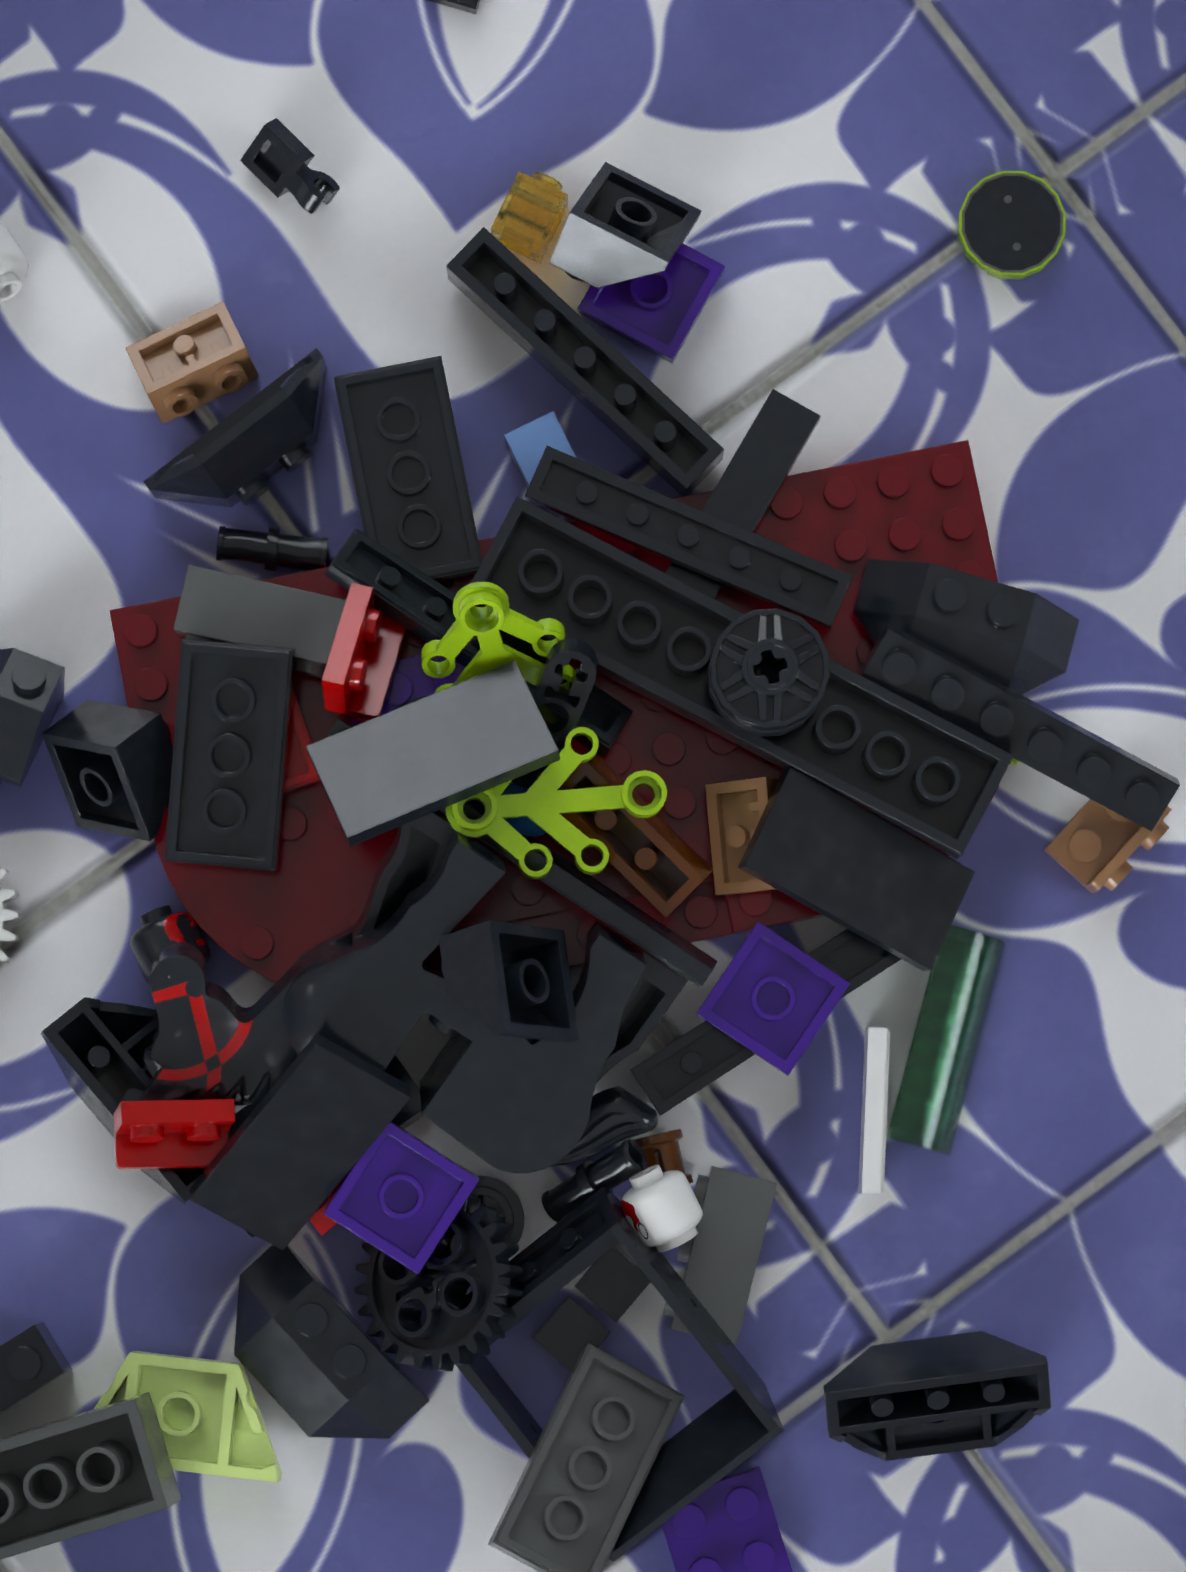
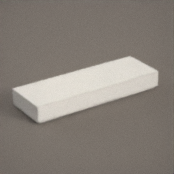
(874, 1111)

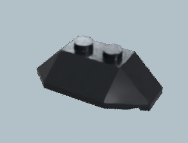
(251, 443)
(975, 620)
(102, 1058)
(317, 1354)
(936, 1395)

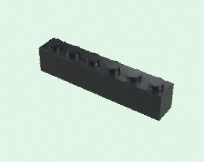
(584, 362)

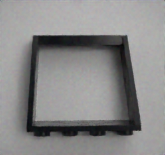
(701, 1450)

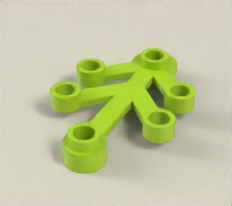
(486, 625)
(546, 803)

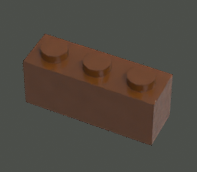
(639, 848)

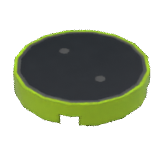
(1011, 224)

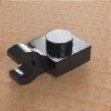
(282, 167)

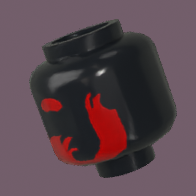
(161, 929)

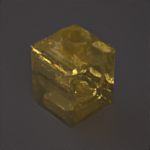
(530, 215)

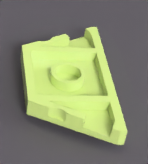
(203, 1413)

